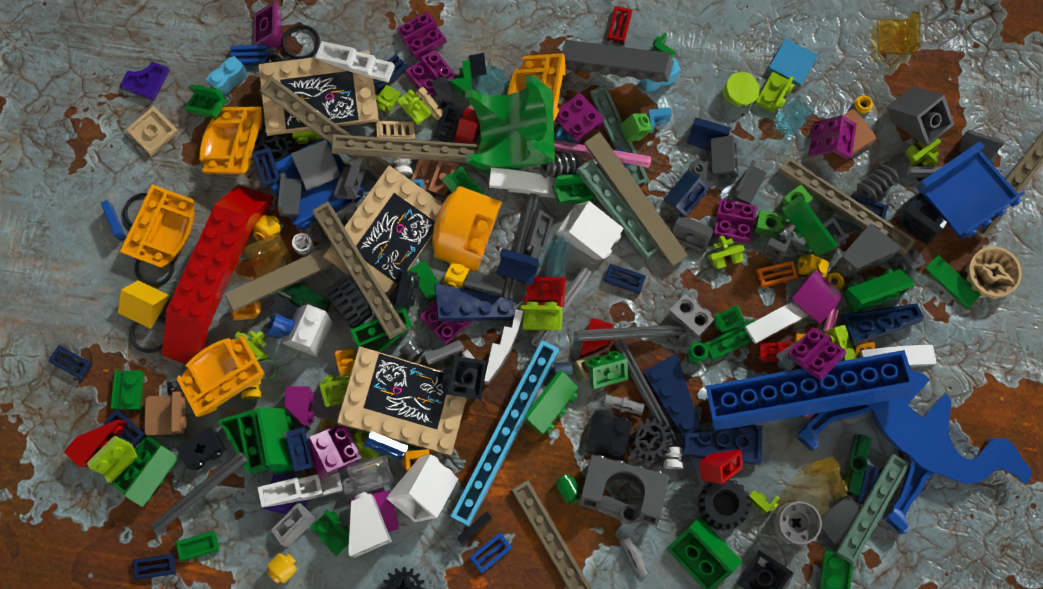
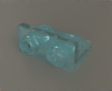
(792, 118)

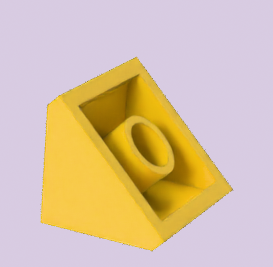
(142, 303)

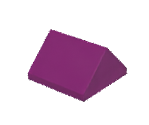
(268, 26)

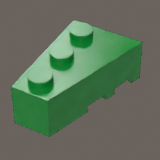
(373, 336)
(245, 437)

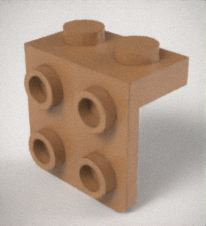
(166, 414)

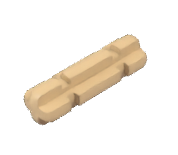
(430, 103)

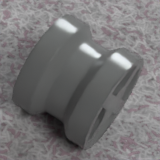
(411, 351)

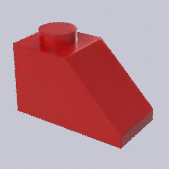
(591, 347)
(720, 466)

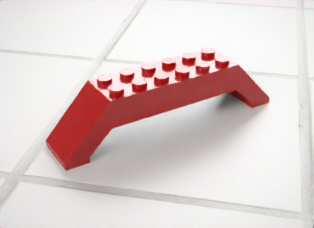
(210, 271)

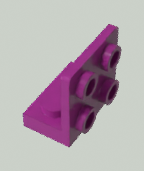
(579, 117)
(834, 136)

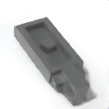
(538, 234)

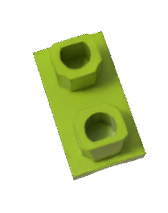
(414, 107)
(916, 156)
(718, 256)
(253, 343)

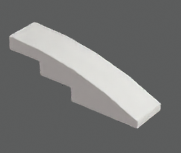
(355, 62)
(522, 182)
(775, 322)
(500, 352)
(917, 354)
(299, 489)

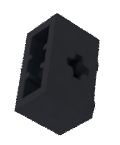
(191, 449)

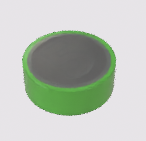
(269, 369)

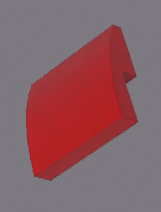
(546, 290)

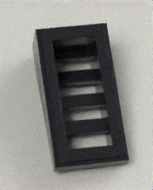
(446, 114)

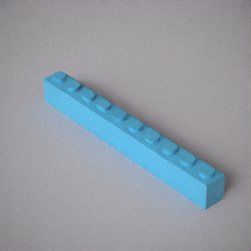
(505, 434)

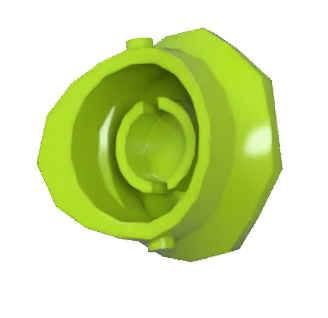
(741, 89)

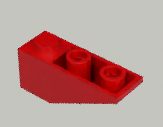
(89, 443)

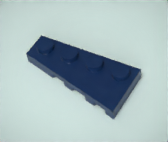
(468, 305)
(878, 322)
(672, 391)
(744, 439)

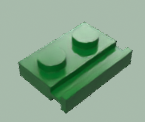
(127, 390)
(835, 572)

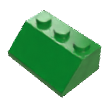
(808, 226)
(877, 290)
(551, 404)
(272, 425)
(146, 471)
(704, 554)

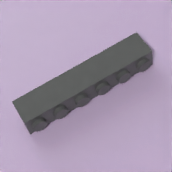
(617, 61)

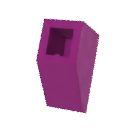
(299, 402)

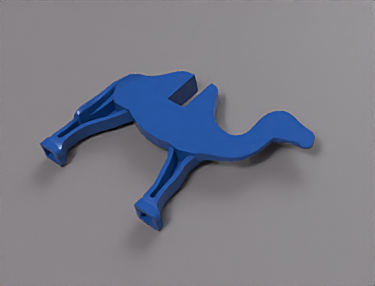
(926, 444)

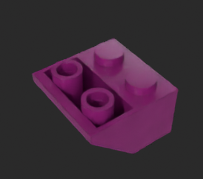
(332, 451)

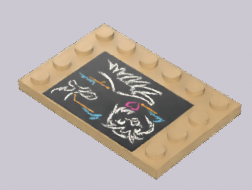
(333, 91)
(390, 228)
(401, 402)

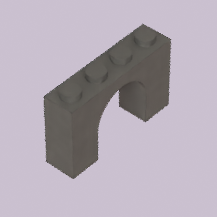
(650, 484)

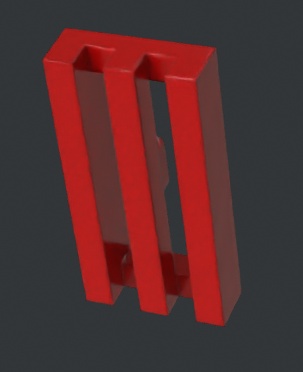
(616, 38)

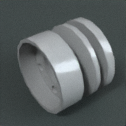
(808, 522)

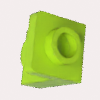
(387, 99)
(759, 501)

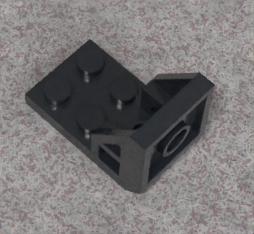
(922, 220)

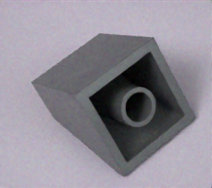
(921, 114)
(867, 252)

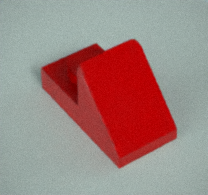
(467, 127)

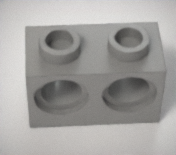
(687, 319)

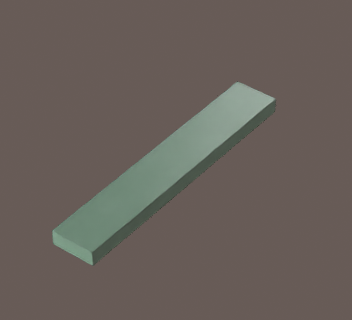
(605, 106)
(617, 208)
(872, 508)

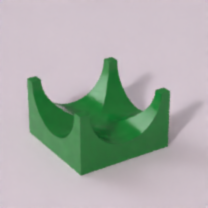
(514, 128)

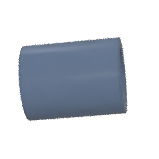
(566, 367)

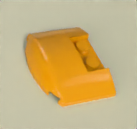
(546, 68)
(231, 140)
(160, 227)
(464, 227)
(219, 374)

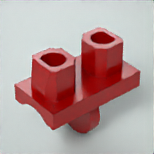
(769, 351)

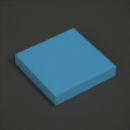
(793, 61)

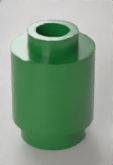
(699, 348)
(568, 489)

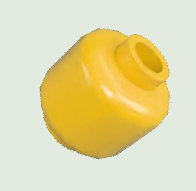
(266, 227)
(281, 568)

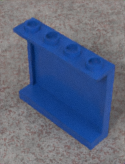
(969, 192)
(312, 198)

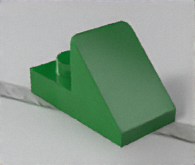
(463, 83)

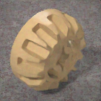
(1003, 270)

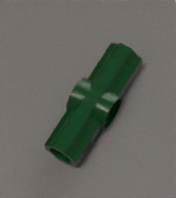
(301, 296)
(859, 452)

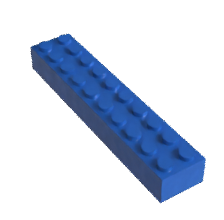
(800, 393)

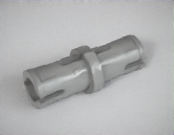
(624, 404)
(634, 557)

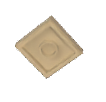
(152, 131)

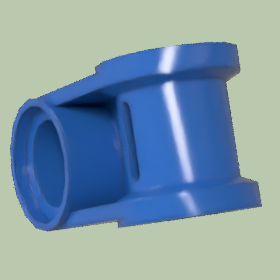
(279, 326)

